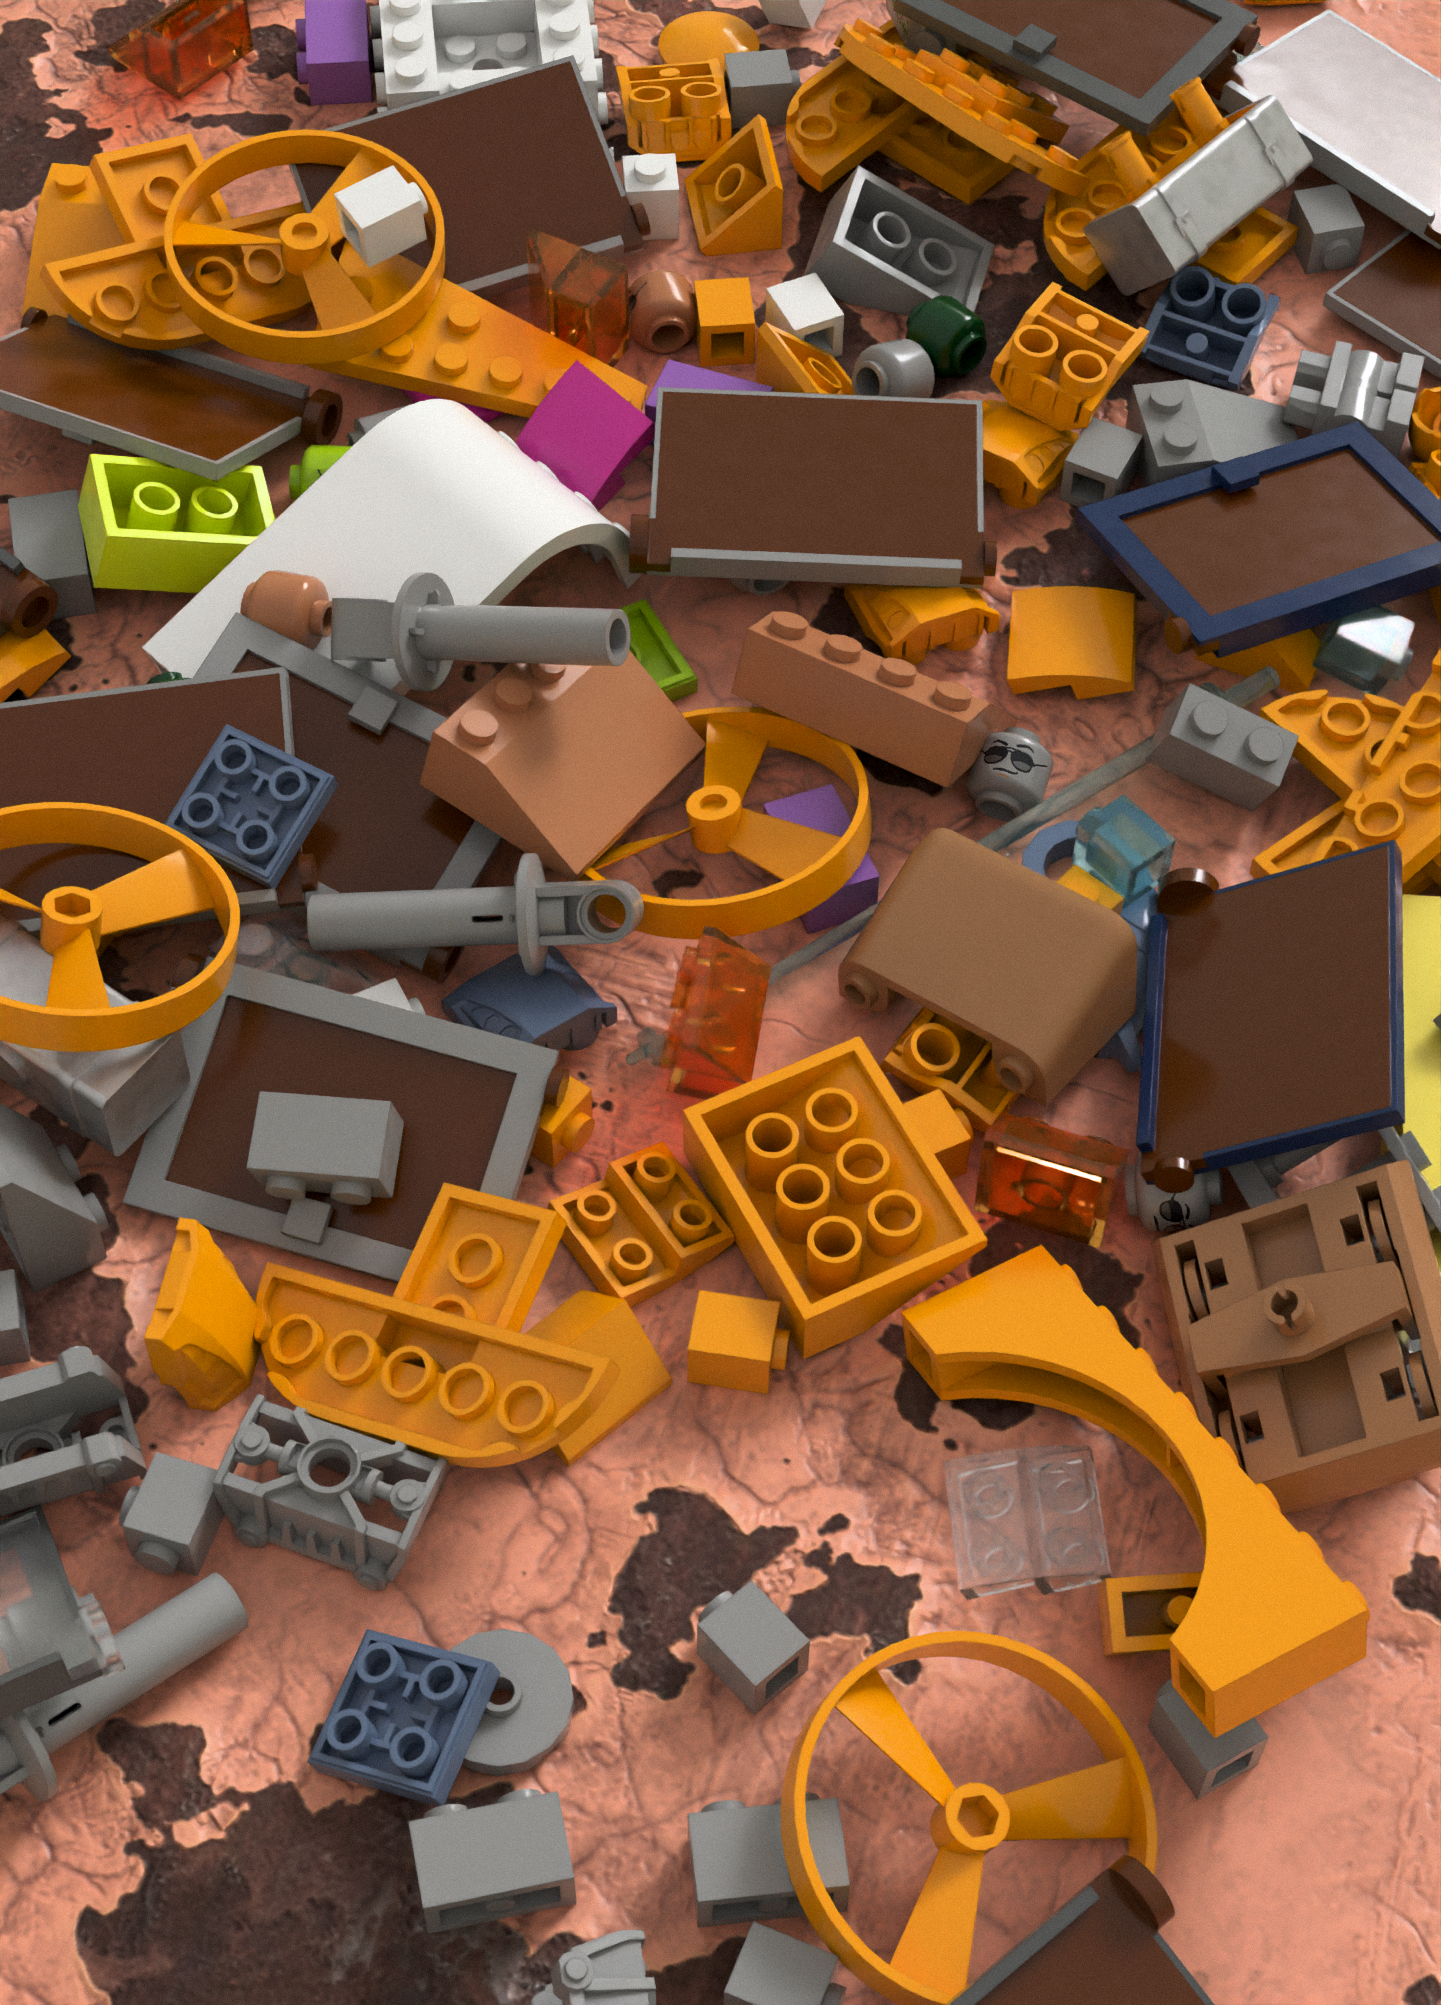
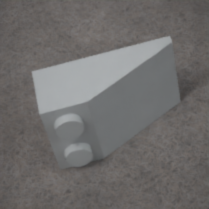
(893, 250)
(1198, 426)
(41, 1209)

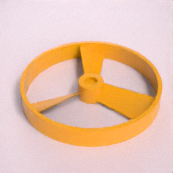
(306, 239)
(805, 859)
(73, 919)
(969, 1820)

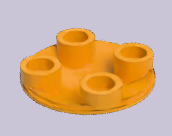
(705, 37)

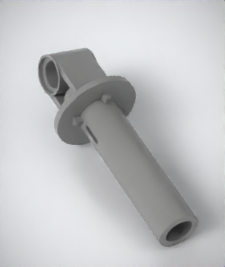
(430, 632)
(531, 914)
(152, 1653)

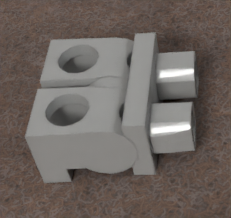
(1354, 389)

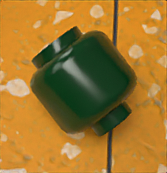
(948, 334)

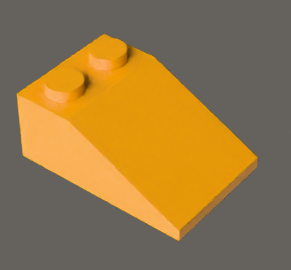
(68, 223)

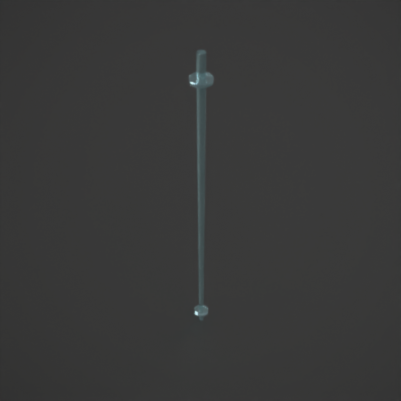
(1071, 796)

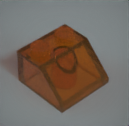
(1049, 1178)

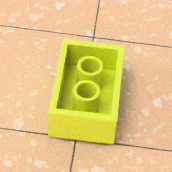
(165, 525)

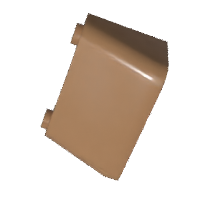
(1001, 958)

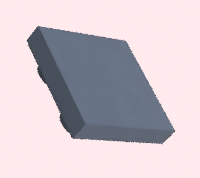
(252, 805)
(404, 1717)

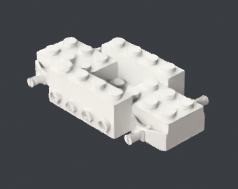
(460, 43)

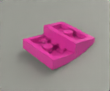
(586, 434)

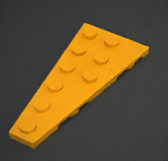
(465, 346)
(1402, 790)

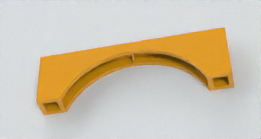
(1266, 1602)

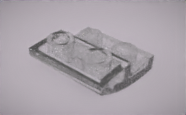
(1026, 1520)

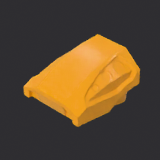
(675, 109)
(1064, 359)
(1022, 454)
(918, 618)
(948, 1057)
(202, 1323)

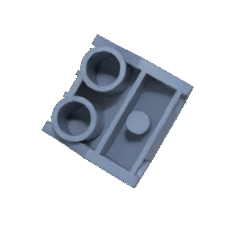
(1208, 327)
(543, 1010)

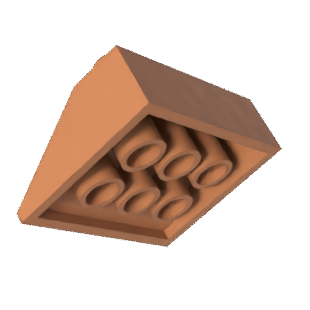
(865, 698)
(561, 757)

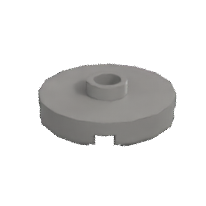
(538, 1716)

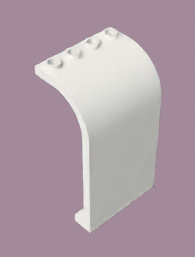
(406, 499)

